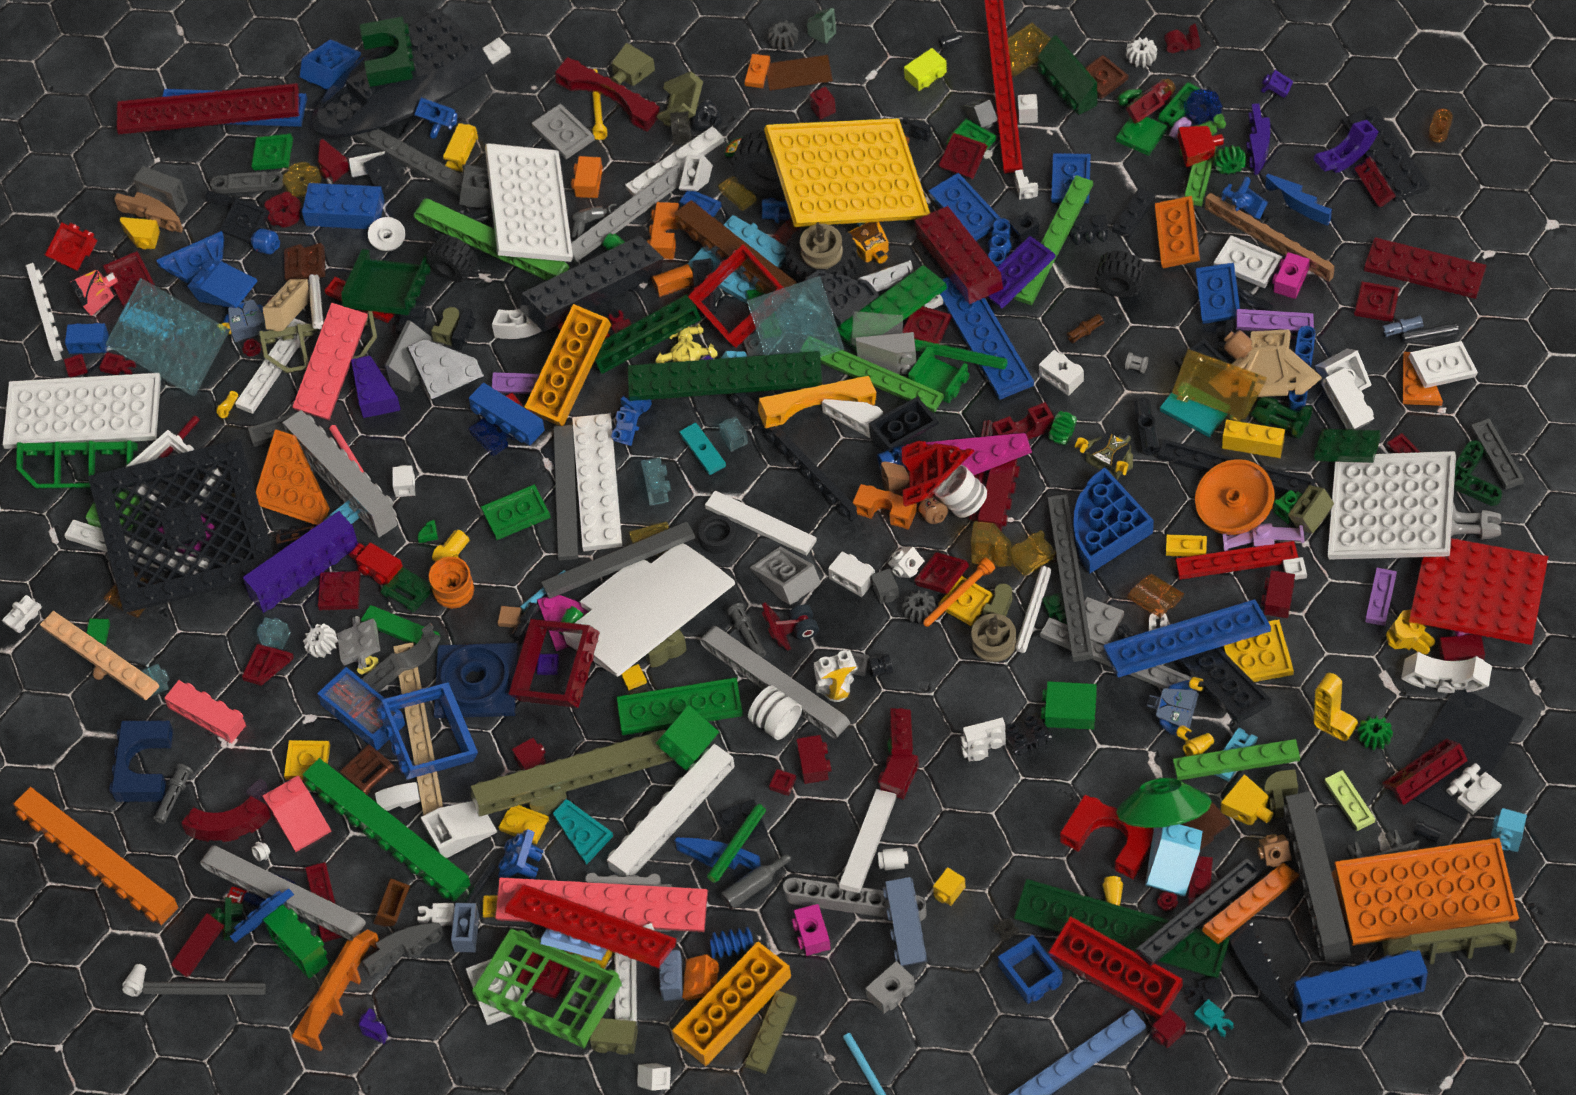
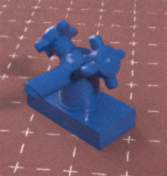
(436, 113)
(1245, 199)

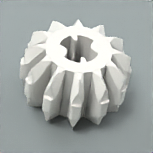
(1141, 52)
(320, 640)

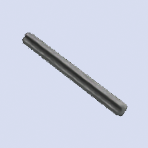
(205, 988)

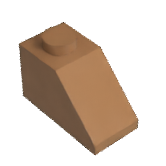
(895, 477)

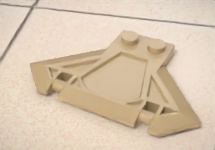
(1278, 363)

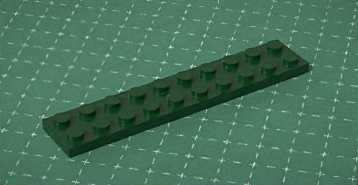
(724, 376)
(1052, 907)

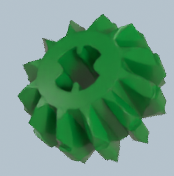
(1229, 160)
(1062, 428)
(1382, 734)

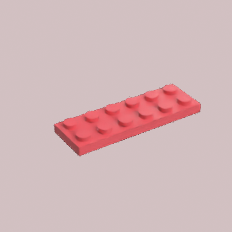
(330, 361)

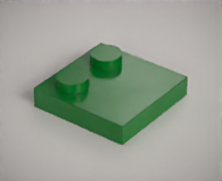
(1141, 135)
(272, 152)

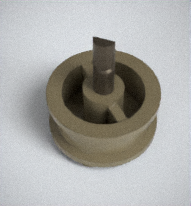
(821, 246)
(993, 637)

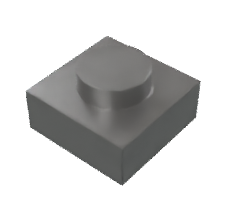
(862, 663)

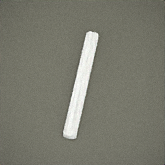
(315, 301)
(1033, 609)

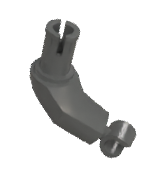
(586, 215)

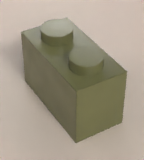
(1311, 508)
(614, 1036)

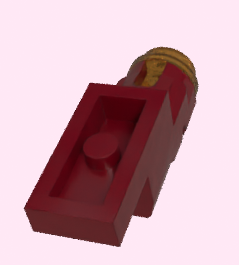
(1150, 100)

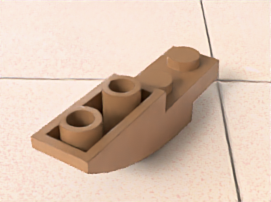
(151, 208)

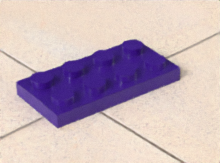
(1020, 269)

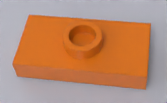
(757, 71)

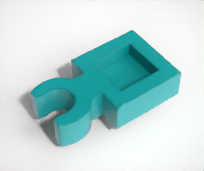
(1212, 1016)

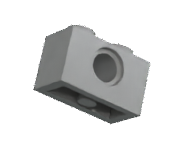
(895, 977)

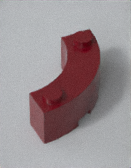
(228, 824)

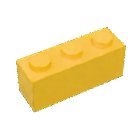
(1253, 438)

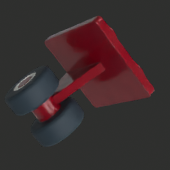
(800, 622)

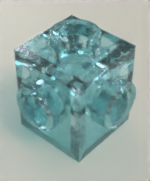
(273, 633)

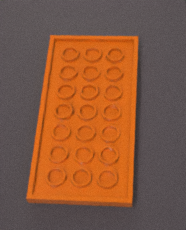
(1425, 891)

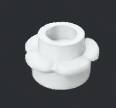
(260, 851)

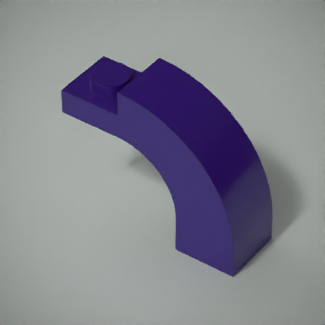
(1350, 150)

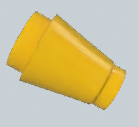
(1198, 745)
(1113, 889)

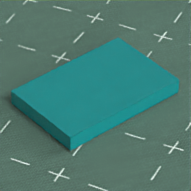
(1193, 414)

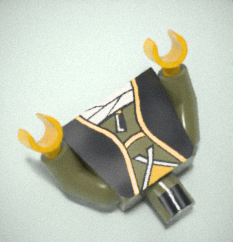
(1108, 452)

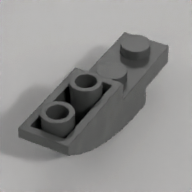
(408, 941)

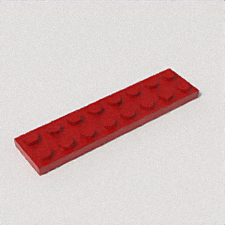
(590, 925)

